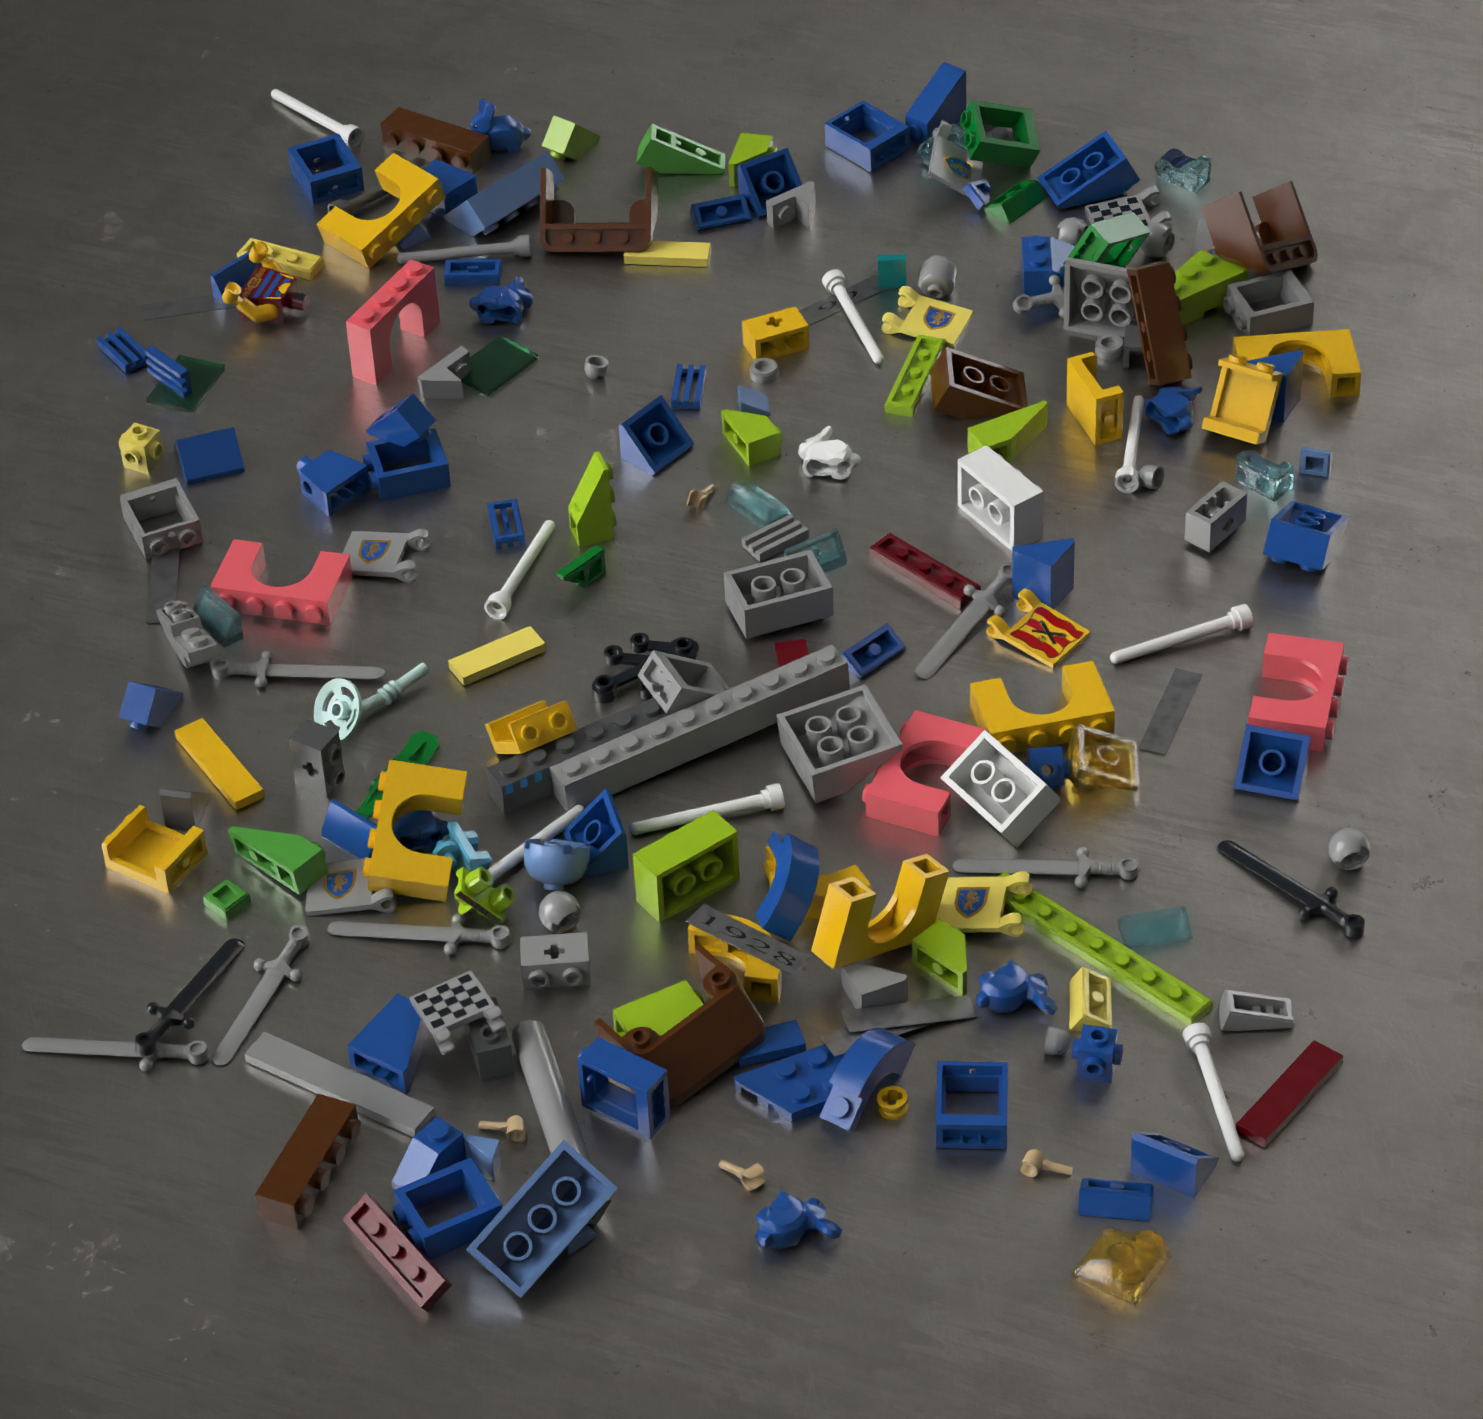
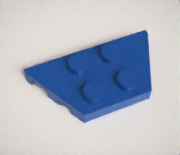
(793, 1085)

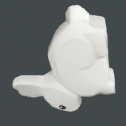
(827, 456)

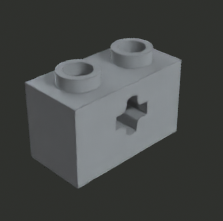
(1215, 516)
(555, 960)

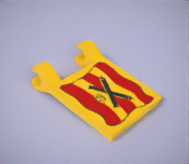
(1040, 632)

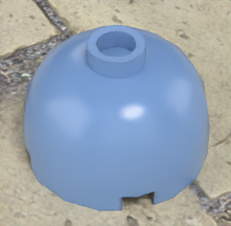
(556, 862)

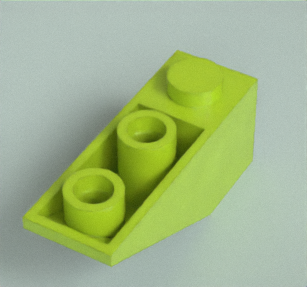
(1011, 432)
(590, 507)

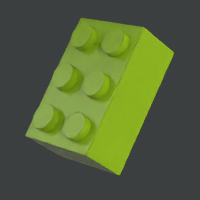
(686, 866)

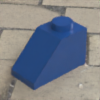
(403, 423)
(148, 705)
(430, 1151)

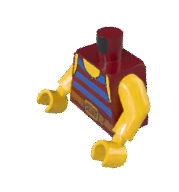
(268, 293)

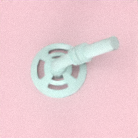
(347, 711)

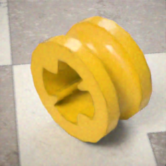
(895, 1111)

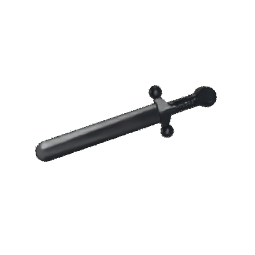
(1316, 903)
(174, 1013)

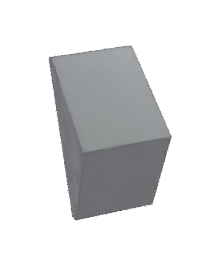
(873, 985)

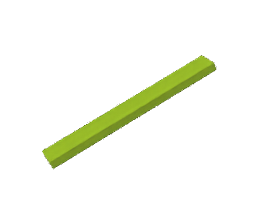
(1109, 956)

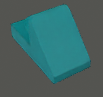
(891, 271)

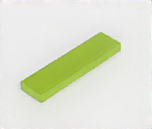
(914, 376)

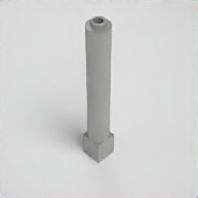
(549, 1092)

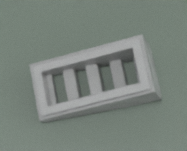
(1243, 1012)

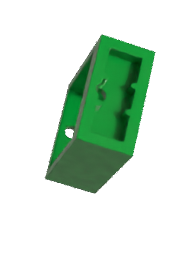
(980, 148)
(1110, 240)

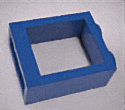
(891, 141)
(320, 185)
(410, 479)
(640, 1112)
(971, 1130)
(455, 1231)

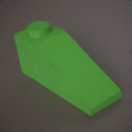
(677, 154)
(281, 855)

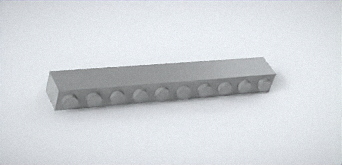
(699, 728)

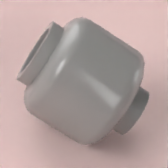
(937, 277)

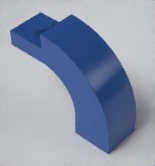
(792, 885)
(860, 1071)

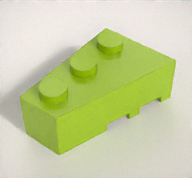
(1203, 284)

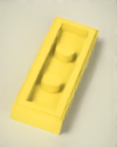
(672, 254)
(290, 260)
(497, 655)

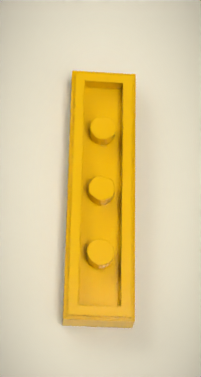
(219, 764)

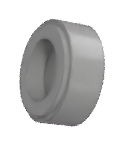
(1109, 347)
(764, 370)

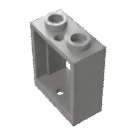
(1294, 314)
(168, 498)
(683, 680)

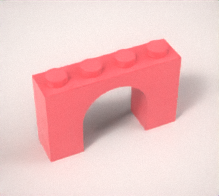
(409, 294)
(310, 600)
(1308, 662)
(907, 803)

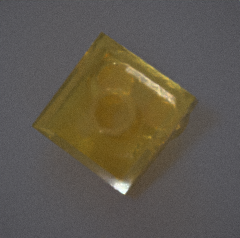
(1102, 760)
(1123, 1263)

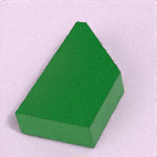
(585, 568)

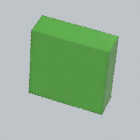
(226, 899)

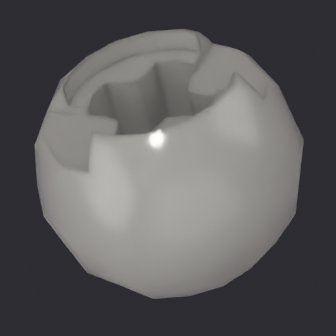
(1072, 230)
(1158, 241)
(1349, 849)
(559, 911)

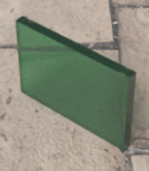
(497, 365)
(202, 377)

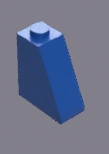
(940, 100)
(390, 1045)

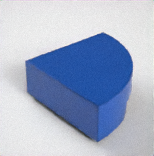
(978, 192)

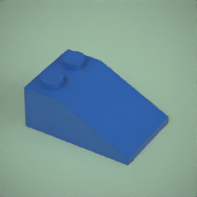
(1090, 174)
(1041, 259)
(1304, 535)

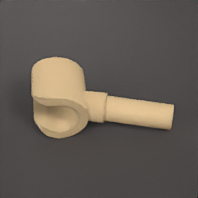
(698, 498)
(513, 1127)
(1035, 1160)
(749, 1177)

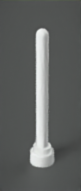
(351, 134)
(836, 284)
(1127, 476)
(500, 603)
(1238, 618)
(771, 798)
(545, 835)
(1199, 1041)

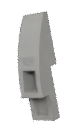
(186, 634)

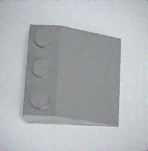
(1097, 298)
(837, 741)

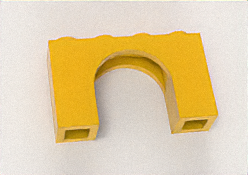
(371, 239)
(1326, 350)
(1021, 730)
(409, 789)
(844, 924)

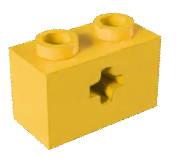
(776, 334)

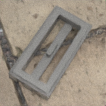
(772, 535)

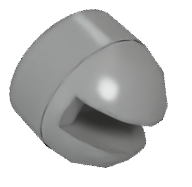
(596, 366)
(1151, 476)
(1056, 1041)

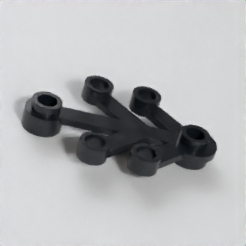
(605, 687)

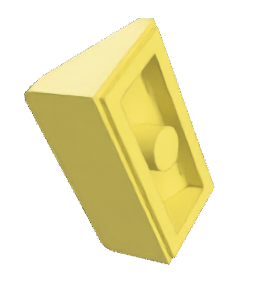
(1089, 1000)

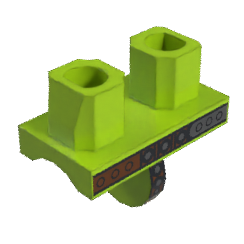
(479, 897)

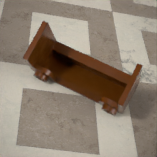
(563, 235)
(1275, 244)
(705, 1040)

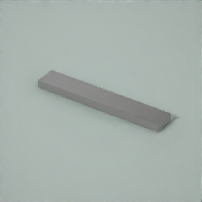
(339, 1082)

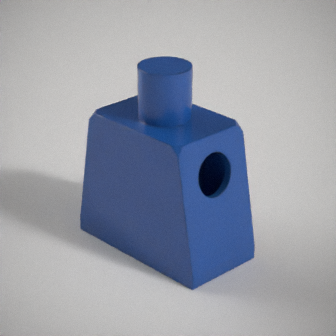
(456, 184)
(332, 480)

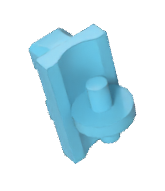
(463, 849)

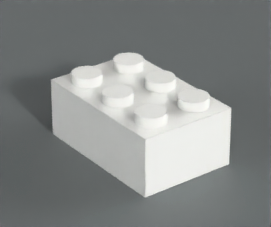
(1000, 498)
(1001, 788)

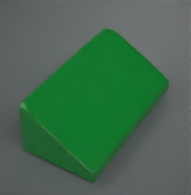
(1016, 201)

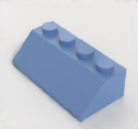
(504, 197)
(541, 1219)

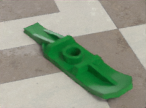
(418, 750)

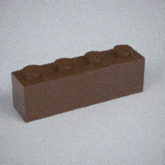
(436, 140)
(1160, 323)
(308, 1161)

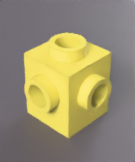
(141, 448)

